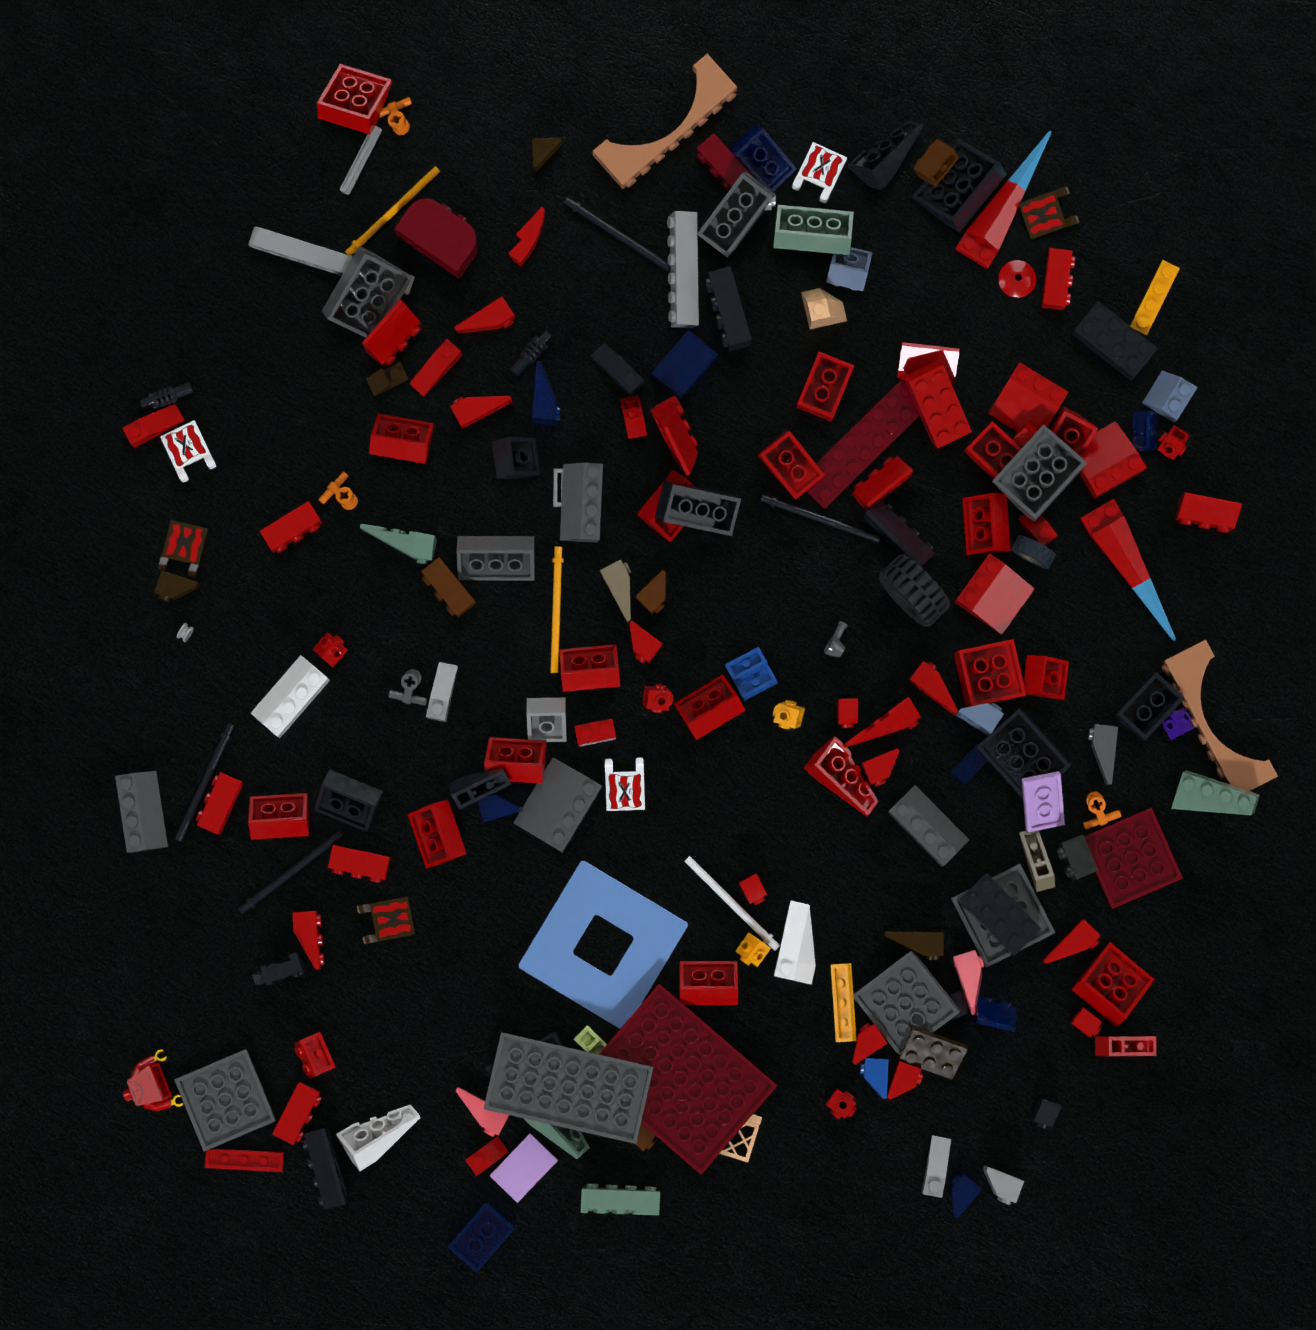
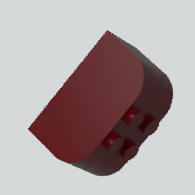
(439, 235)

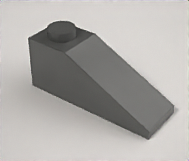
(1103, 743)

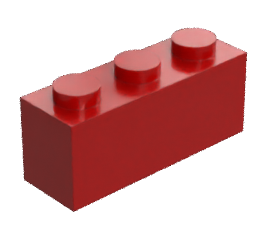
(1057, 279)
(291, 527)
(219, 803)
(359, 863)
(297, 1113)

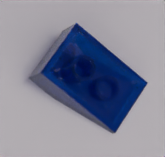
(763, 158)
(544, 403)
(995, 1015)

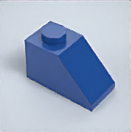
(876, 1074)

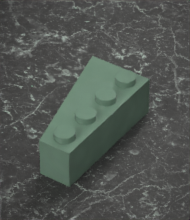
(1209, 795)
(620, 1200)

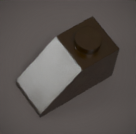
(173, 586)

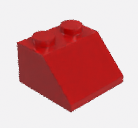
(1045, 676)

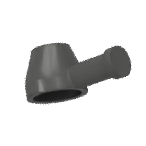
(834, 646)

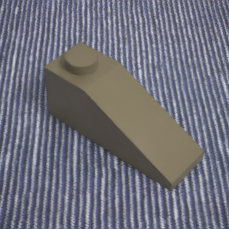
(618, 581)
(1037, 860)

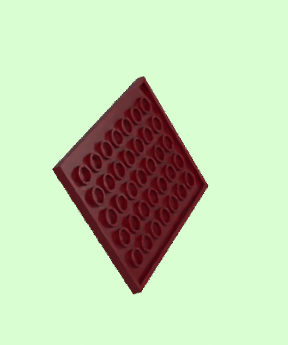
(698, 1081)

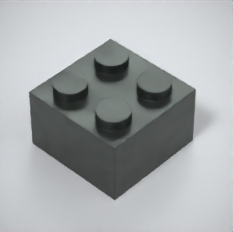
(1076, 857)

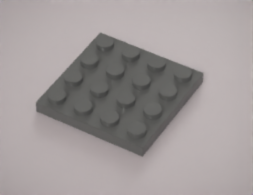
(1018, 887)
(905, 998)
(225, 1100)

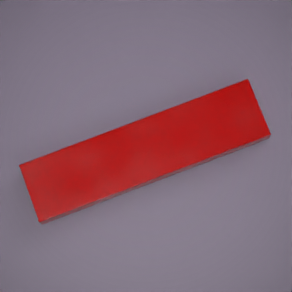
(244, 1160)

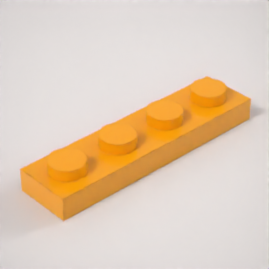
(1154, 298)
(843, 1002)

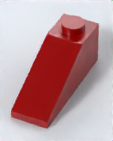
(489, 318)
(436, 367)
(475, 408)
(152, 425)
(931, 683)
(1077, 940)
(1125, 1045)

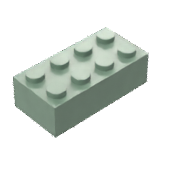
(813, 229)

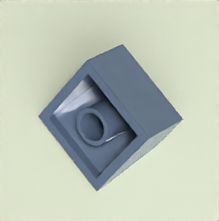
(850, 269)
(1169, 395)
(982, 716)

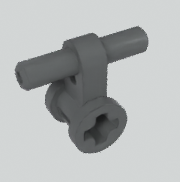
(407, 696)

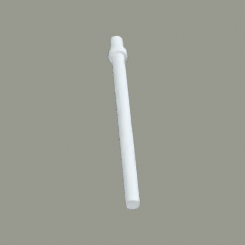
(733, 904)

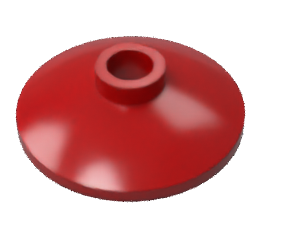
(1016, 288)

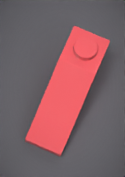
(970, 974)
(490, 1120)

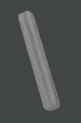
(360, 160)

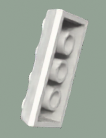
(290, 696)

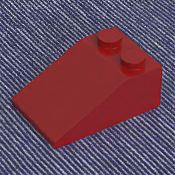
(791, 464)

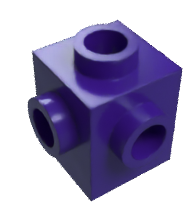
(1177, 723)

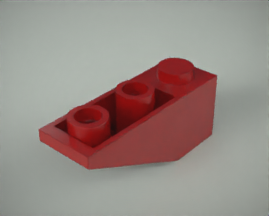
(307, 932)

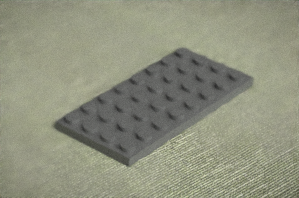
(568, 1088)

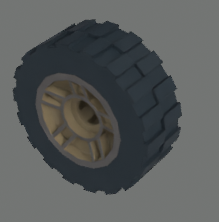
(1033, 552)

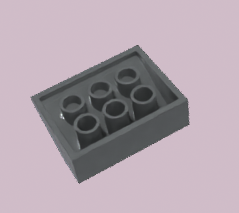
(366, 292)
(1039, 473)
(558, 805)

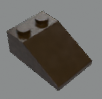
(922, 943)

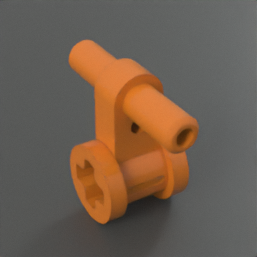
(396, 118)
(341, 493)
(1101, 819)

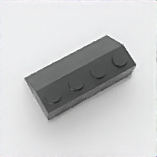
(581, 502)
(496, 558)
(141, 811)
(928, 825)

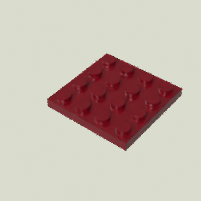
(1132, 858)

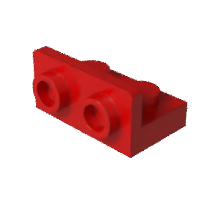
(314, 1055)

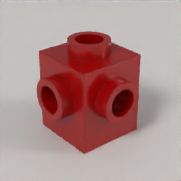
(1173, 442)
(330, 649)
(657, 698)
(835, 1100)

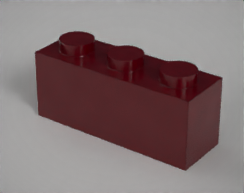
(721, 161)

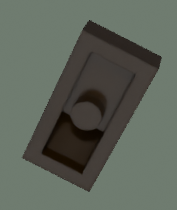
(386, 379)

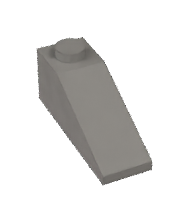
(442, 692)
(936, 1166)

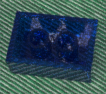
(684, 365)
(481, 1236)

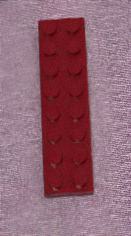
(864, 443)

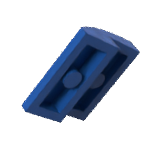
(751, 673)

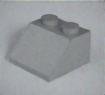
(546, 719)
(1003, 1185)

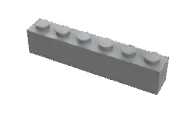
(683, 269)

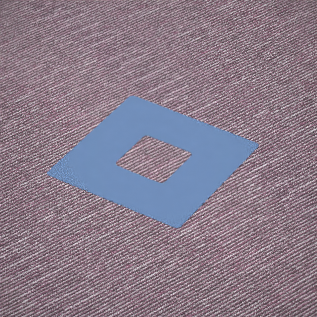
(592, 894)

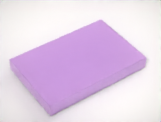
(1043, 801)
(523, 1167)

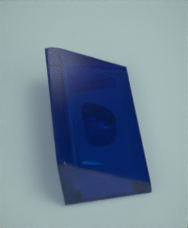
(1144, 431)
(969, 765)

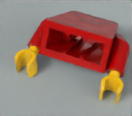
(149, 1085)

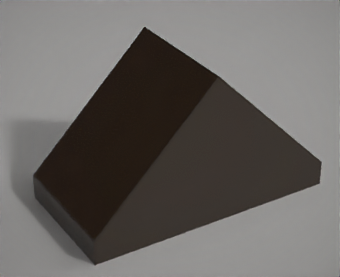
(543, 149)

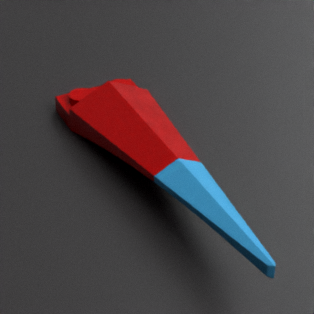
(989, 229)
(1112, 534)

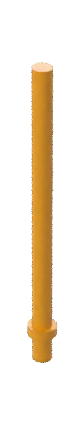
(392, 211)
(557, 560)

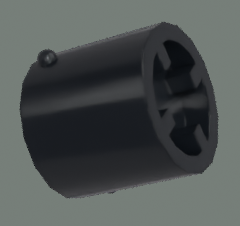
(961, 1002)

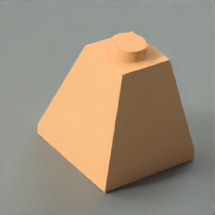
(822, 308)

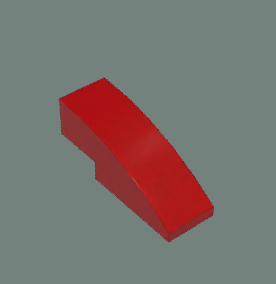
(528, 238)

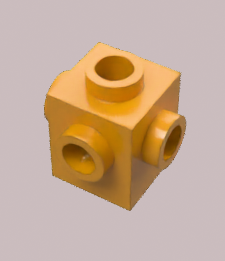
(788, 714)
(752, 950)

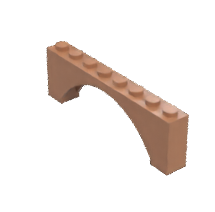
(630, 161)
(1187, 674)

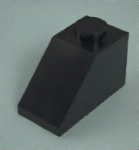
(1045, 1113)

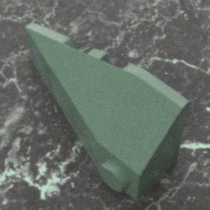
(415, 544)
(568, 1139)

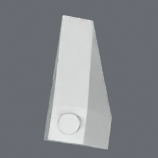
(796, 950)
(372, 1139)

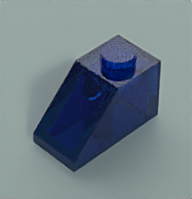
(496, 807)
(962, 1193)

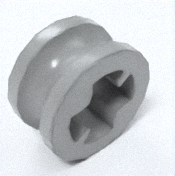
(185, 632)

